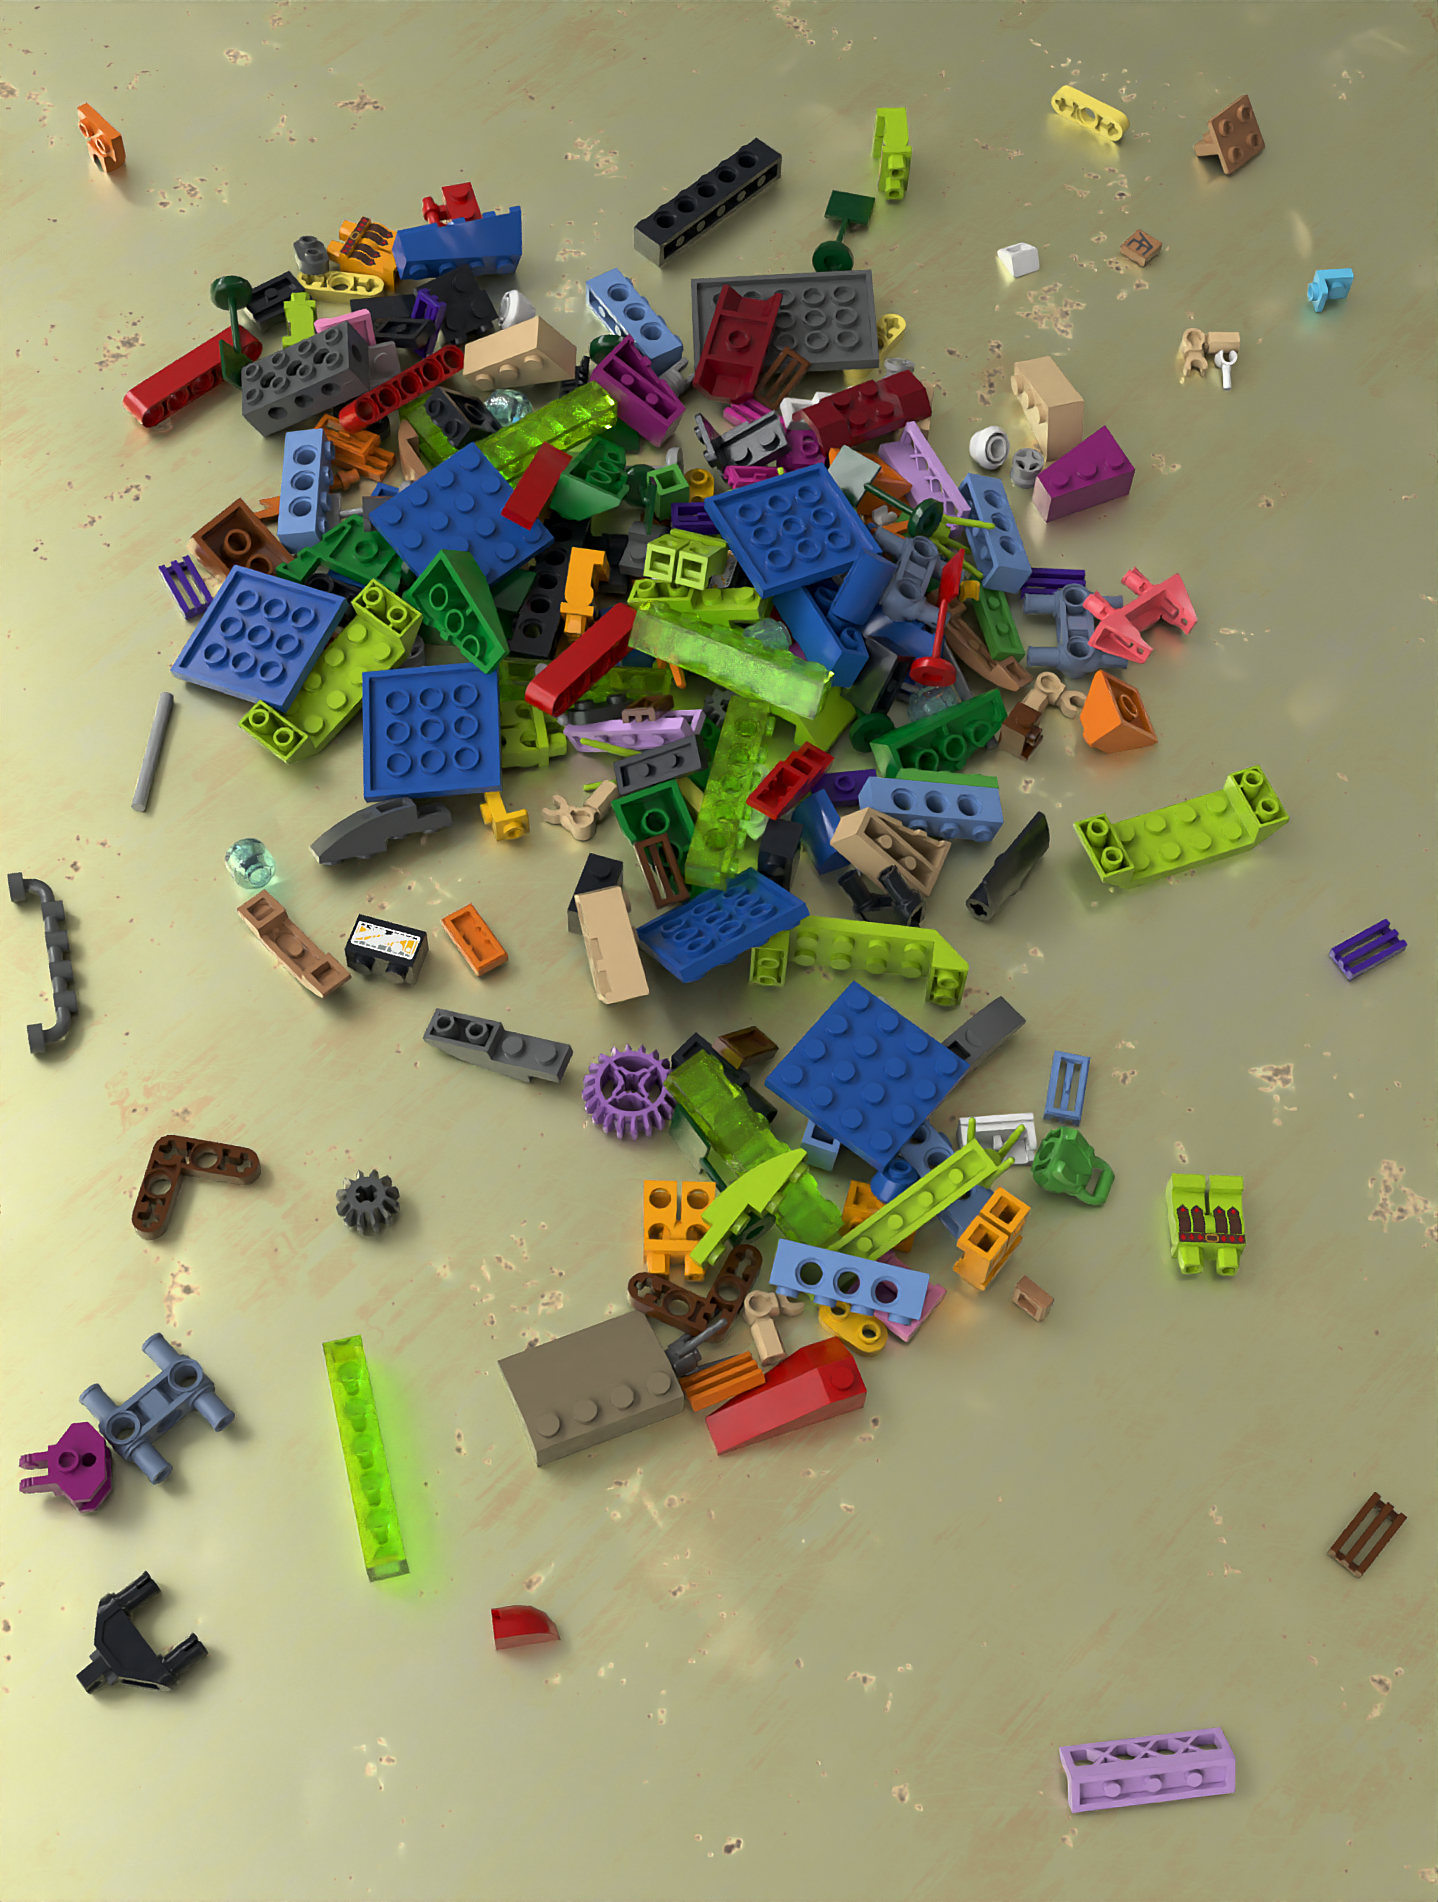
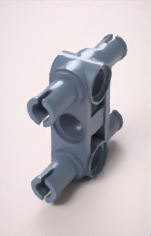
(917, 563)
(1073, 632)
(156, 1408)

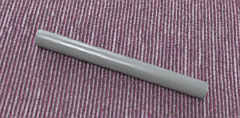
(152, 751)

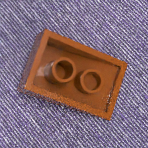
(237, 539)

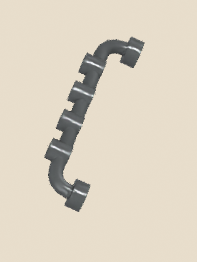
(60, 970)

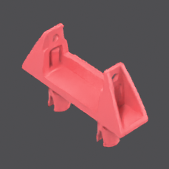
(1126, 623)

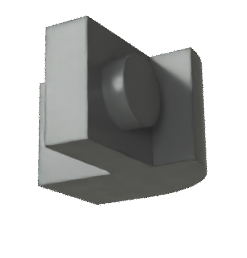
(635, 553)

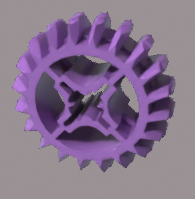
(630, 1110)

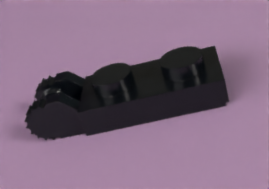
(404, 332)

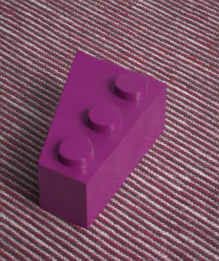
(641, 396)
(1083, 477)

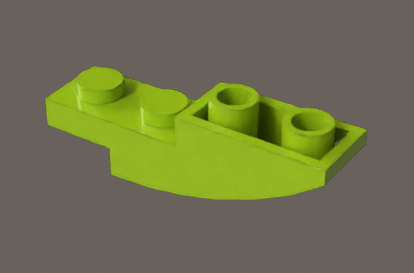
(711, 604)
(754, 1191)

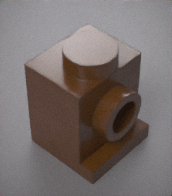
(1021, 732)

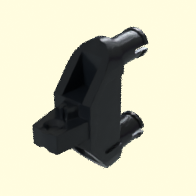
(898, 907)
(125, 1654)

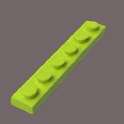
(910, 1209)

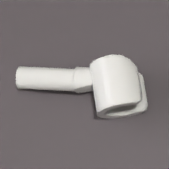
(1226, 367)
(882, 517)

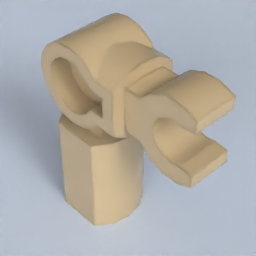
(1195, 343)
(1050, 690)
(583, 820)
(758, 1311)

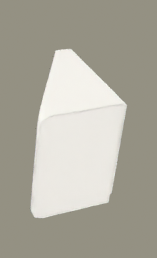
(1020, 259)

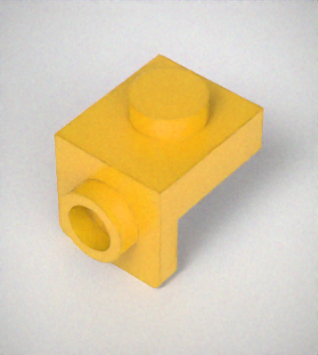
(503, 824)

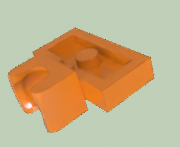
(105, 140)

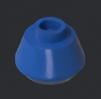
(893, 1180)

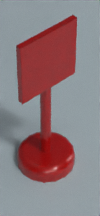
(935, 670)

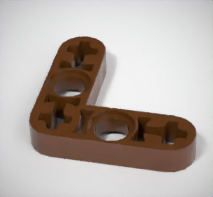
(177, 1168)
(700, 1308)

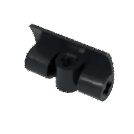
(1010, 869)

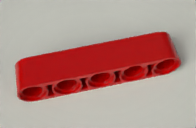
(185, 379)
(401, 389)
(583, 662)

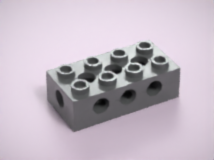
(305, 379)

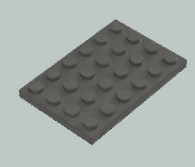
(821, 316)

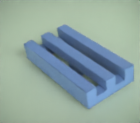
(1062, 1113)

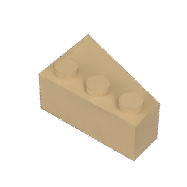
(520, 357)
(1050, 405)
(878, 841)
(611, 944)

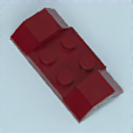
(736, 347)
(866, 411)

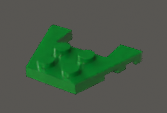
(349, 553)

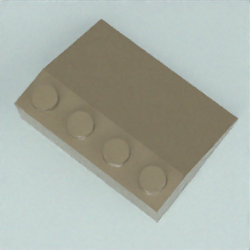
(591, 1386)

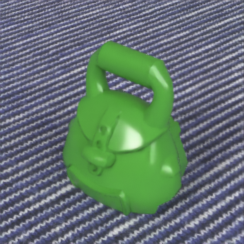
(1066, 1166)

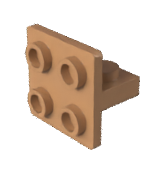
(1232, 135)

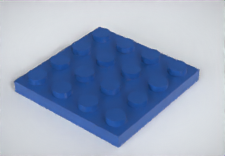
(459, 510)
(790, 529)
(260, 638)
(431, 732)
(720, 925)
(867, 1076)

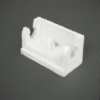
(996, 1129)

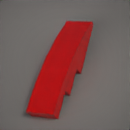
(536, 486)
(790, 781)

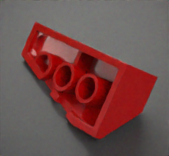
(798, 1392)

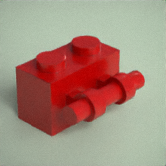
(457, 203)

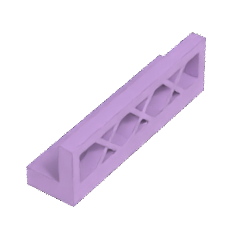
(926, 484)
(638, 734)
(1150, 1775)

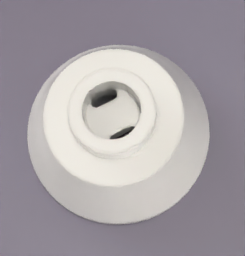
(514, 309)
(990, 447)

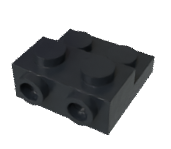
(466, 305)
(460, 417)

